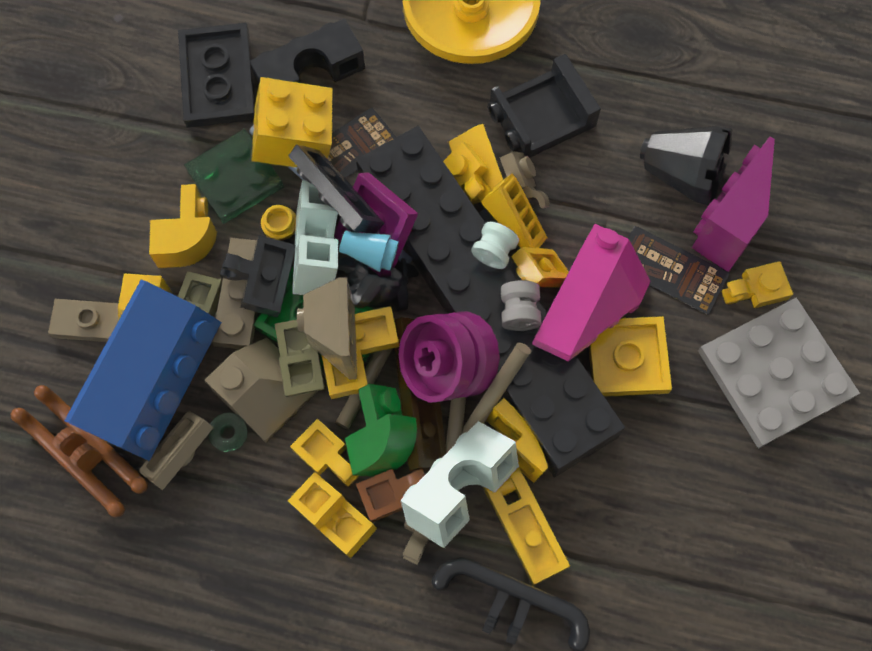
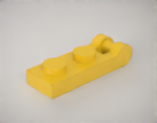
(528, 529)

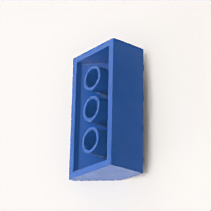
(144, 370)

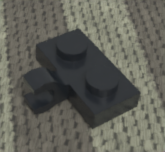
(265, 274)

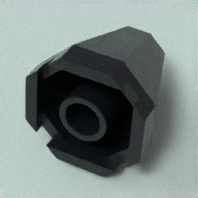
(689, 159)

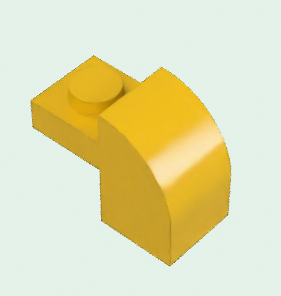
(183, 239)

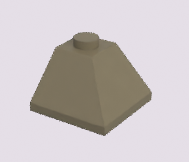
(330, 324)
(254, 388)

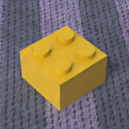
(289, 116)

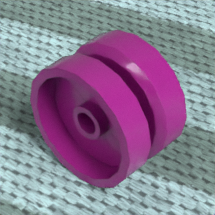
(448, 356)

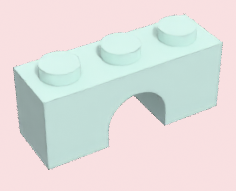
(314, 240)
(476, 459)

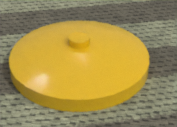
(471, 28)

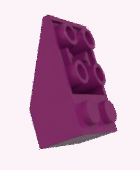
(738, 211)

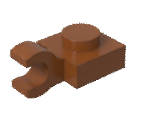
(384, 493)

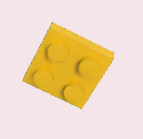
(631, 358)

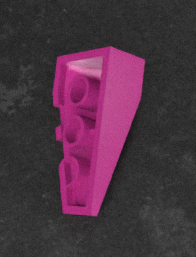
(595, 294)

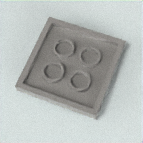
(778, 372)

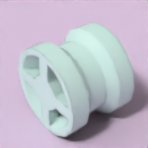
(495, 245)

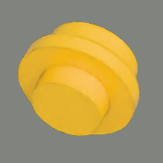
(278, 222)

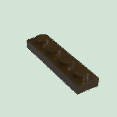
(430, 437)

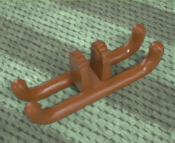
(80, 452)

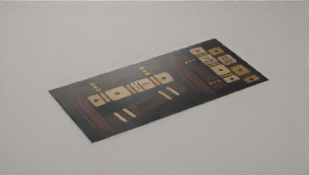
(357, 139)
(678, 271)

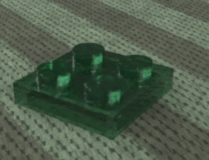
(231, 177)

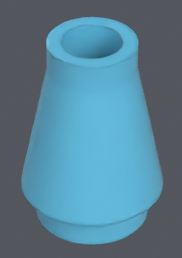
(371, 249)

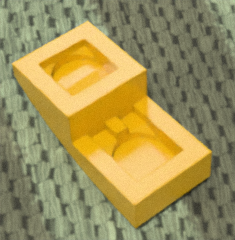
(512, 425)
(332, 515)

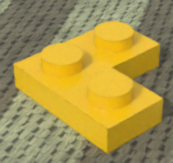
(373, 333)

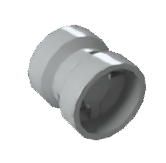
(521, 305)

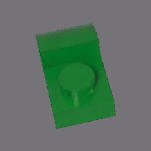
(387, 435)

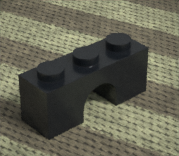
(328, 48)

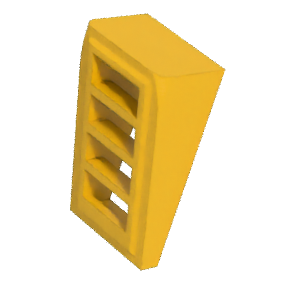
(512, 209)

